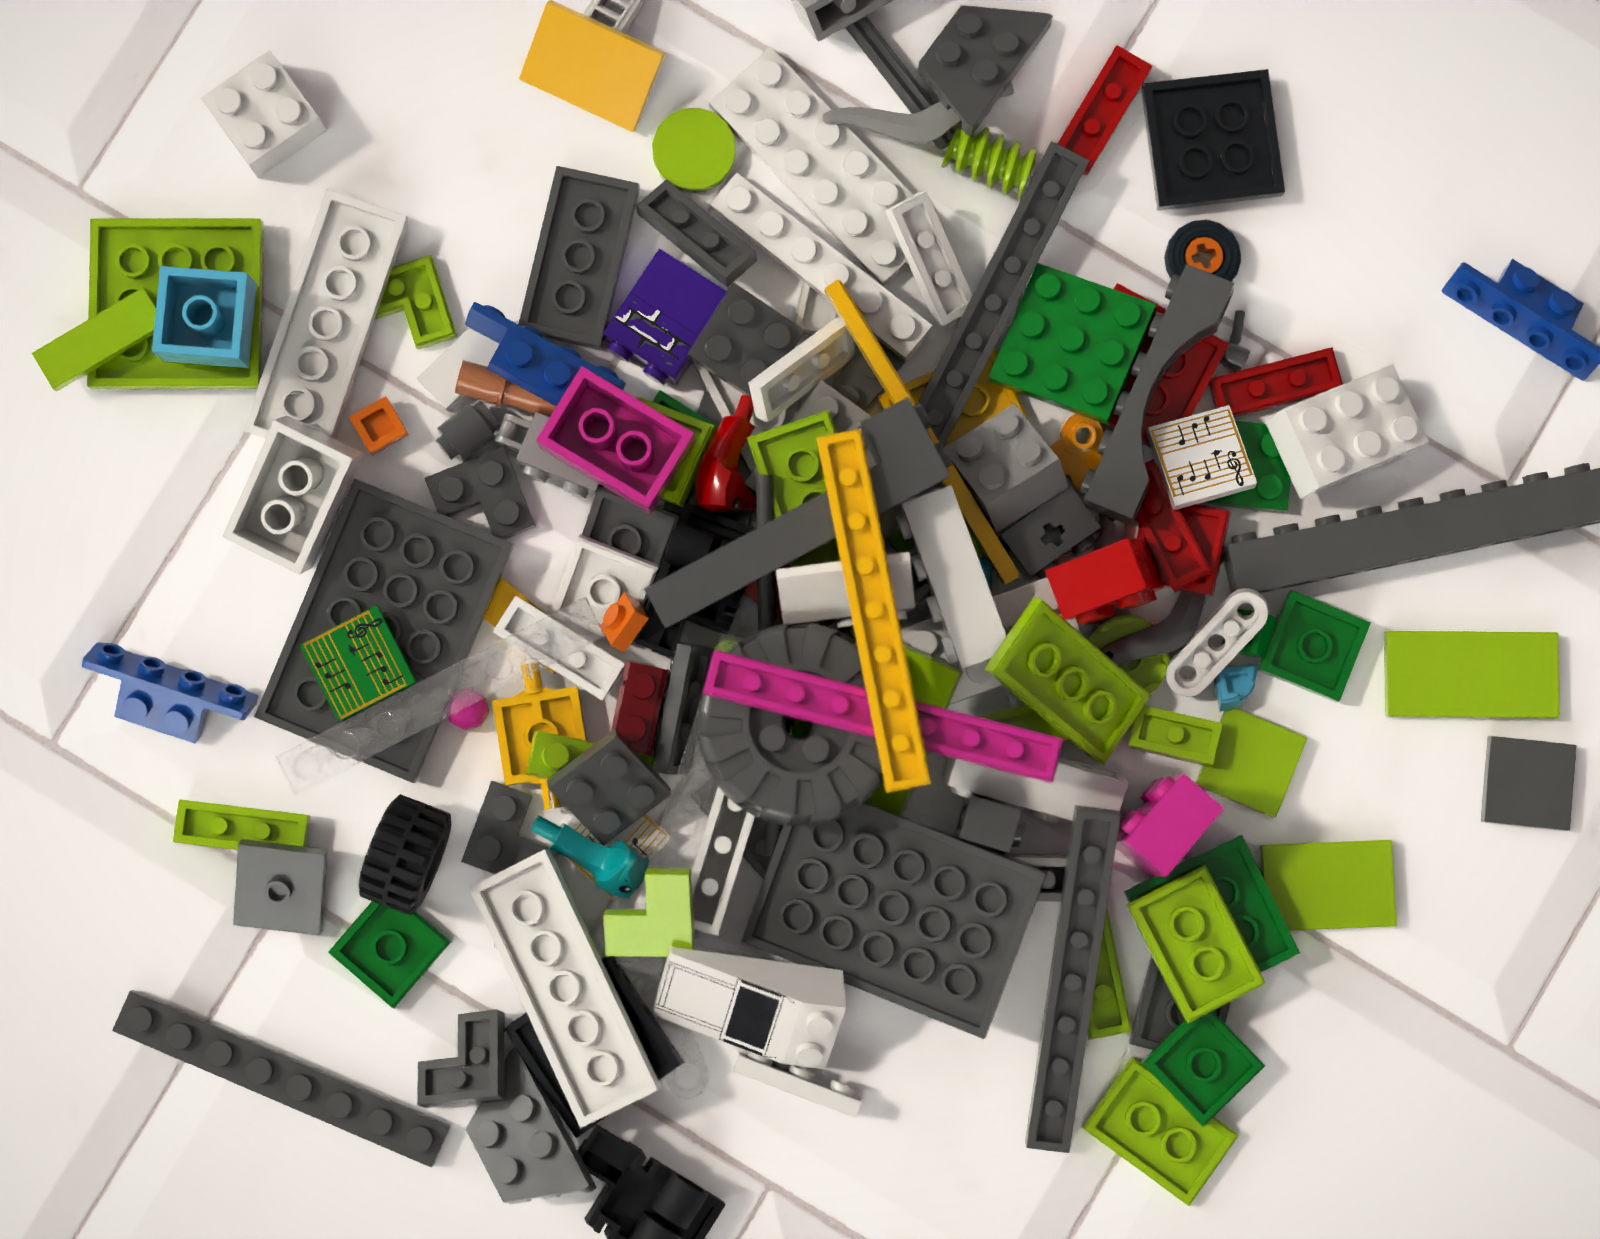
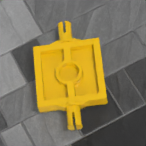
(525, 713)

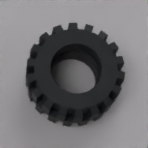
(404, 854)

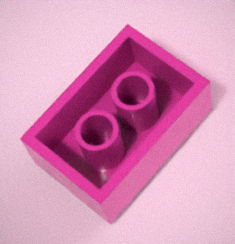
(616, 440)
(1166, 824)

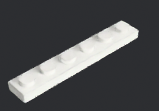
(819, 264)

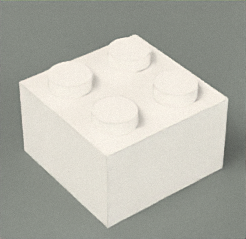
(263, 113)

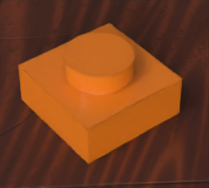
(378, 426)
(623, 621)

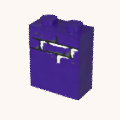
(663, 318)

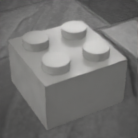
(1007, 467)

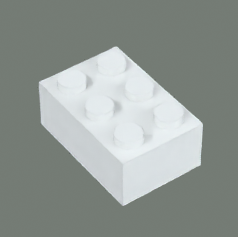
(1346, 431)
(292, 494)

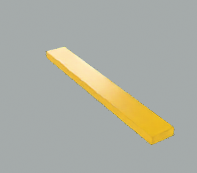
(896, 392)
(873, 610)

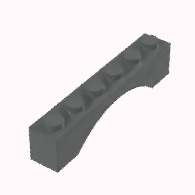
(1192, 315)

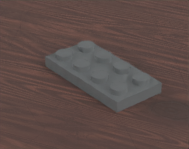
(579, 256)

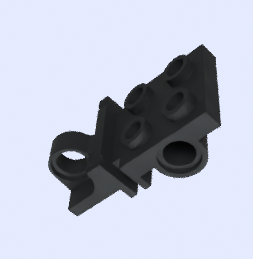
(694, 537)
(643, 1199)

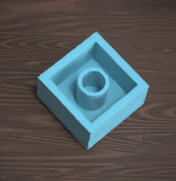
(204, 317)

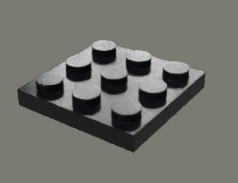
(1212, 139)
(653, 1039)

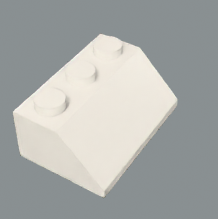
(820, 594)

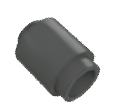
(467, 431)

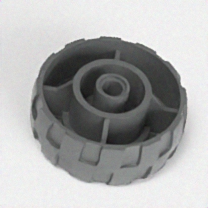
(766, 767)

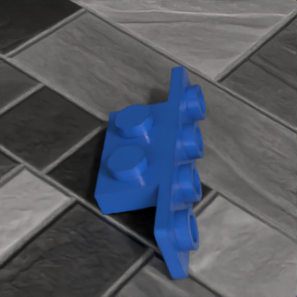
(1528, 311)
(529, 358)
(164, 695)

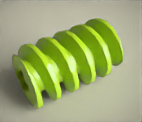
(991, 159)

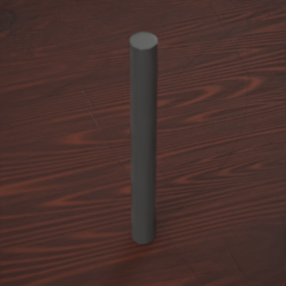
(766, 584)

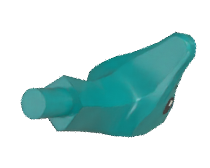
(615, 868)

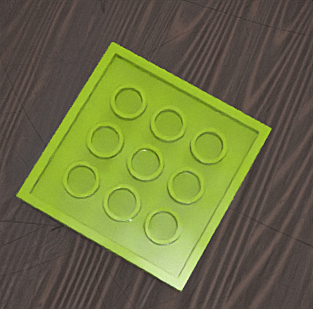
(129, 257)

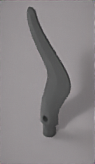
(1162, 637)

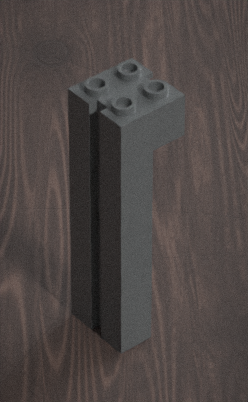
(904, 468)

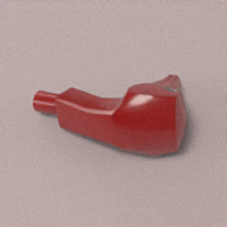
(718, 482)

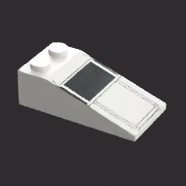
(755, 1004)

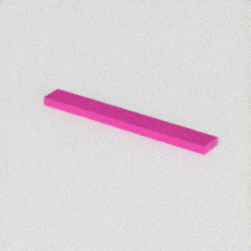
(848, 709)

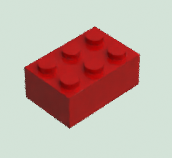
(1104, 579)

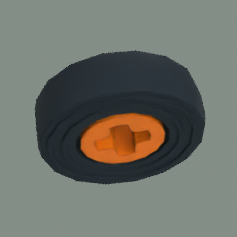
(1211, 238)

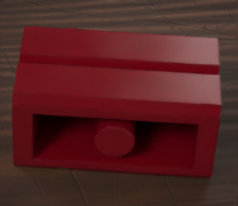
(640, 705)

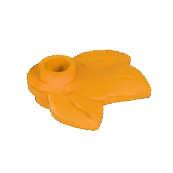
(1074, 456)

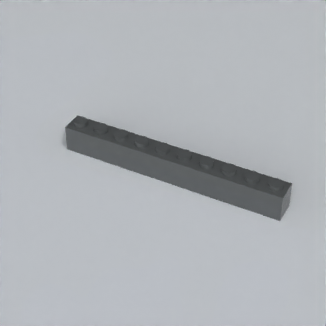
(1414, 531)

